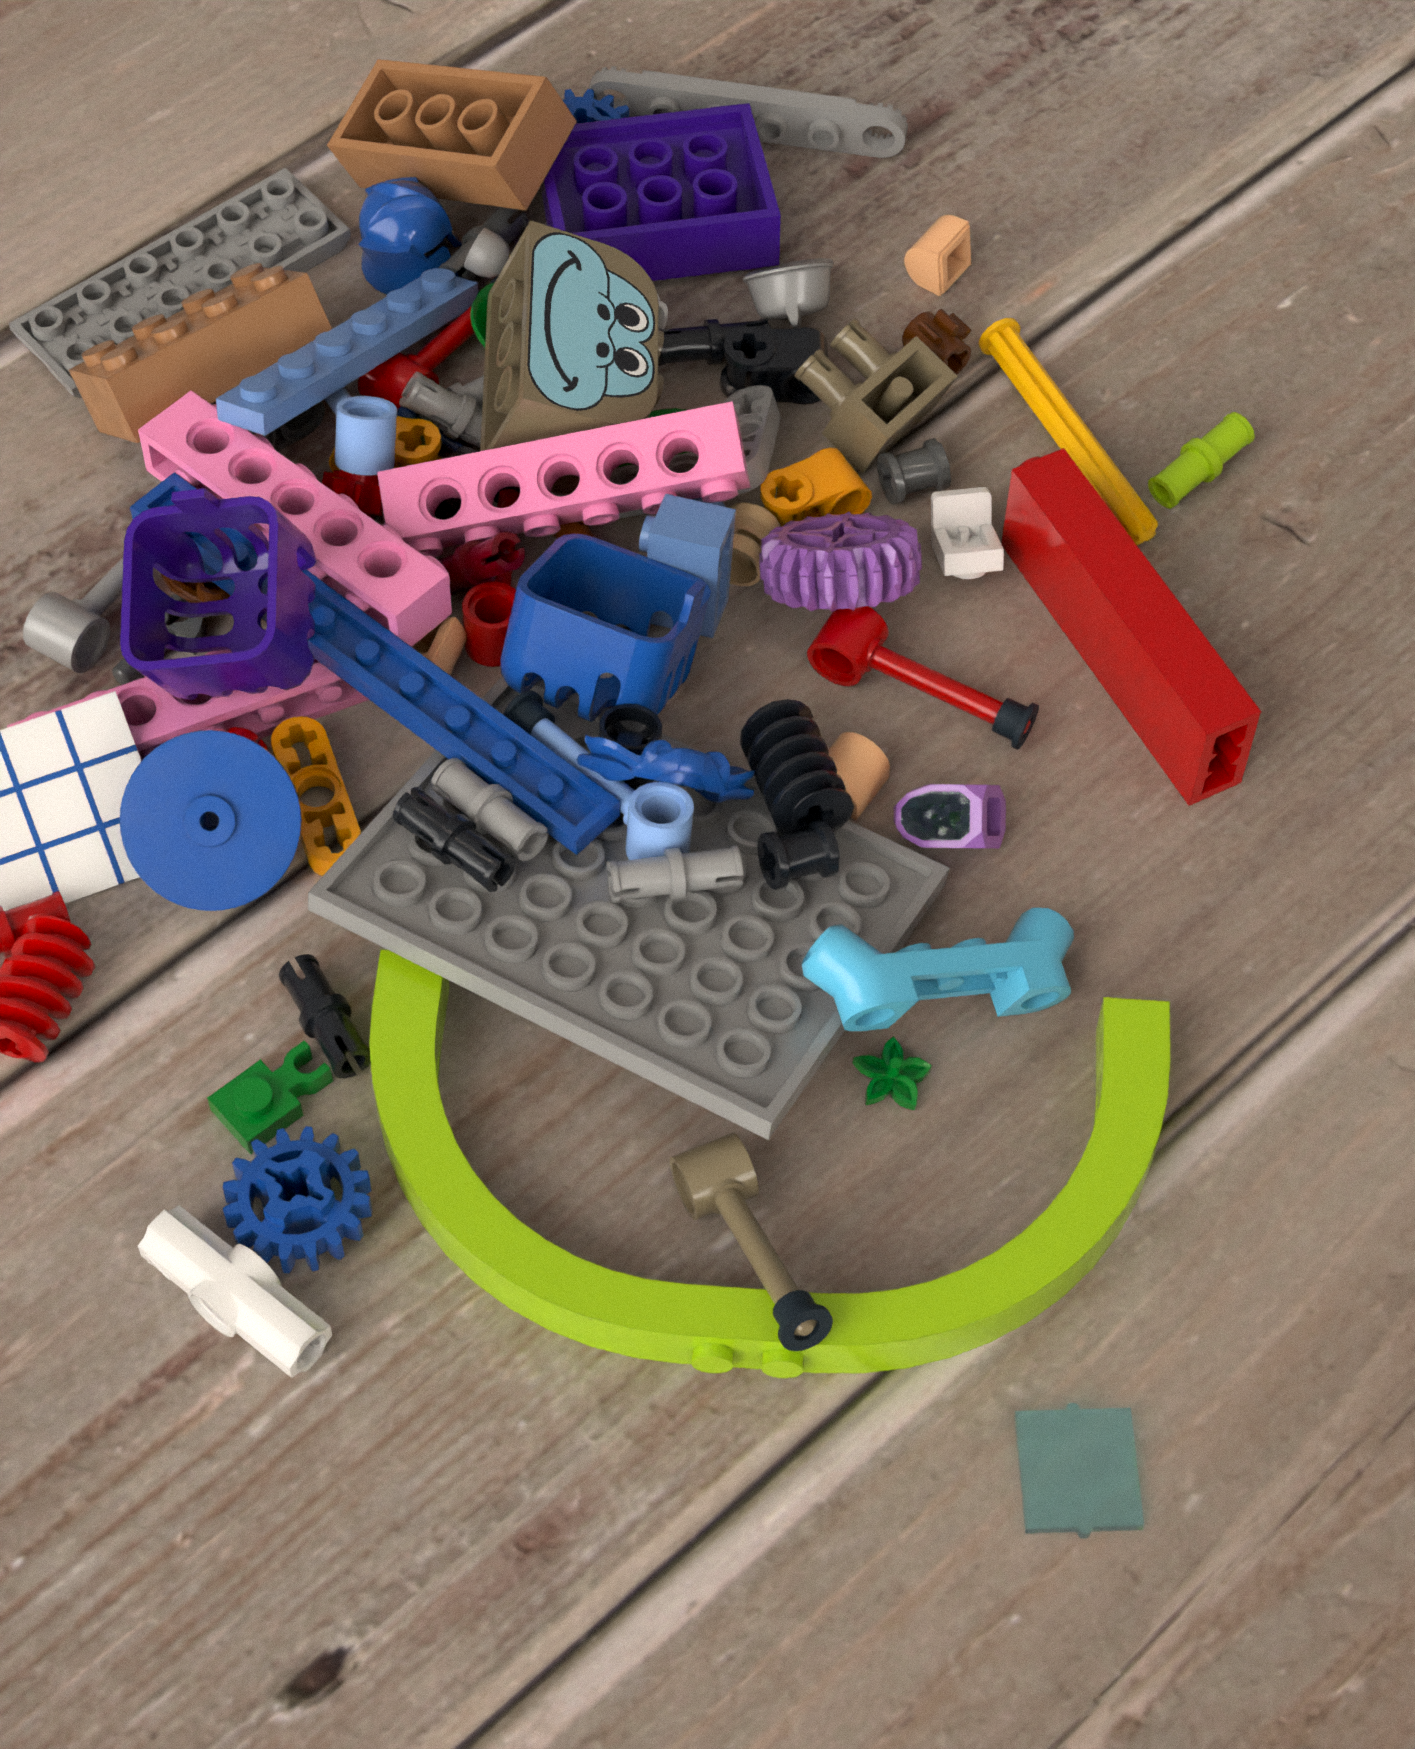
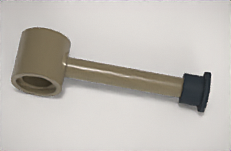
(719, 1181)

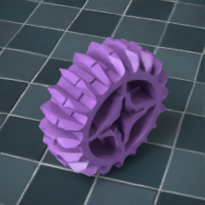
(840, 561)

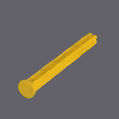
(1067, 427)

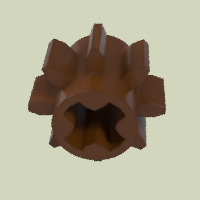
(943, 336)

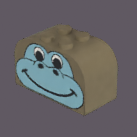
(568, 342)

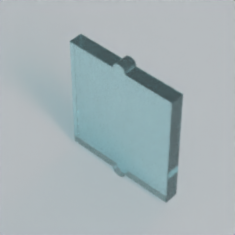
(1078, 1470)

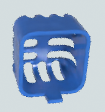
(570, 650)

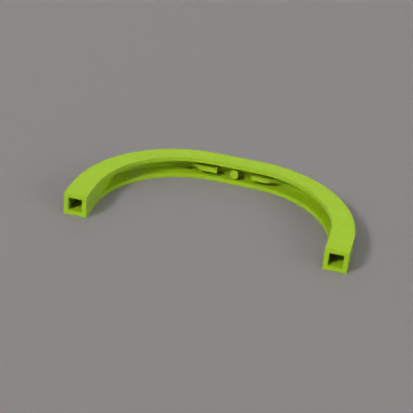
(736, 1325)

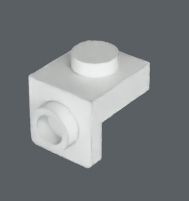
(964, 533)

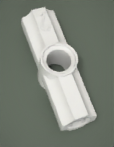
(235, 1291)

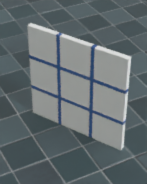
(64, 802)

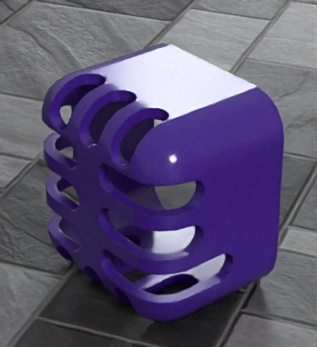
(258, 656)

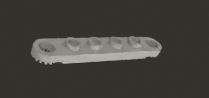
(779, 114)

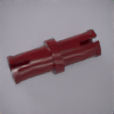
(482, 561)

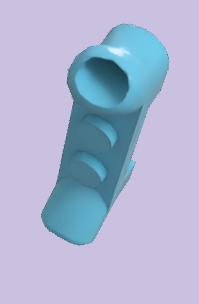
(880, 988)

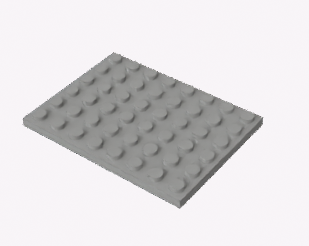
(674, 990)

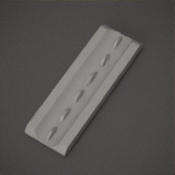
(265, 224)

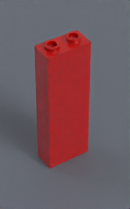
(1128, 627)

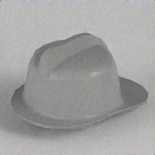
(791, 289)

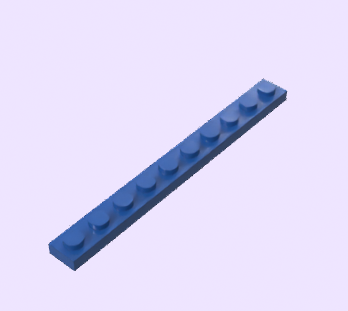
(429, 700)

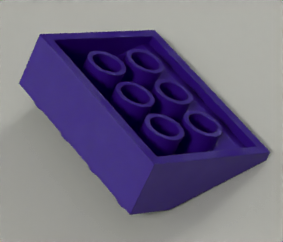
(669, 191)

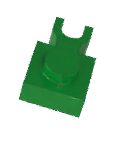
(264, 1100)

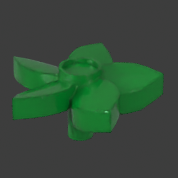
(892, 1075)

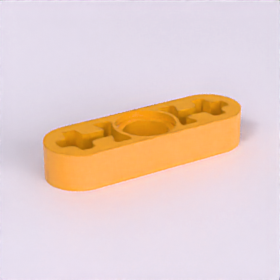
(322, 773)

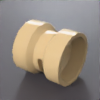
(751, 525)

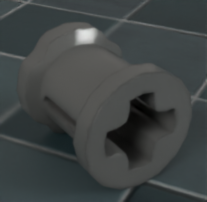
(914, 471)

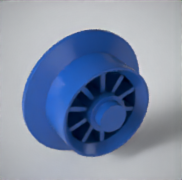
(210, 820)

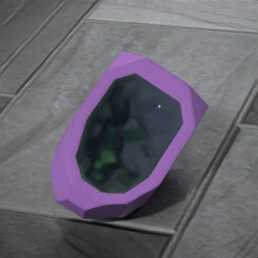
(952, 816)

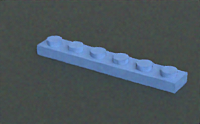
(346, 352)

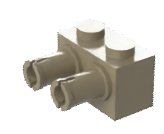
(884, 407)

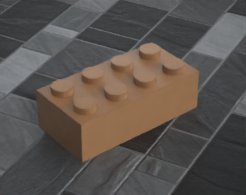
(455, 130)
(200, 348)

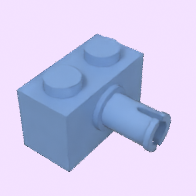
(698, 541)

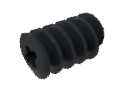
(794, 768)

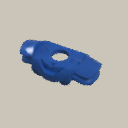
(705, 773)

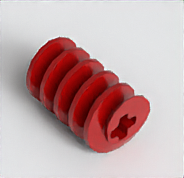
(37, 981)

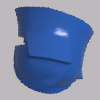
(397, 228)

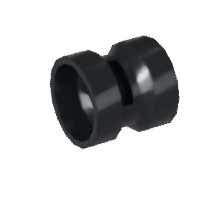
(633, 729)

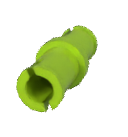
(1201, 460)

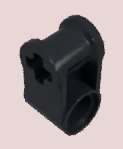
(771, 361)

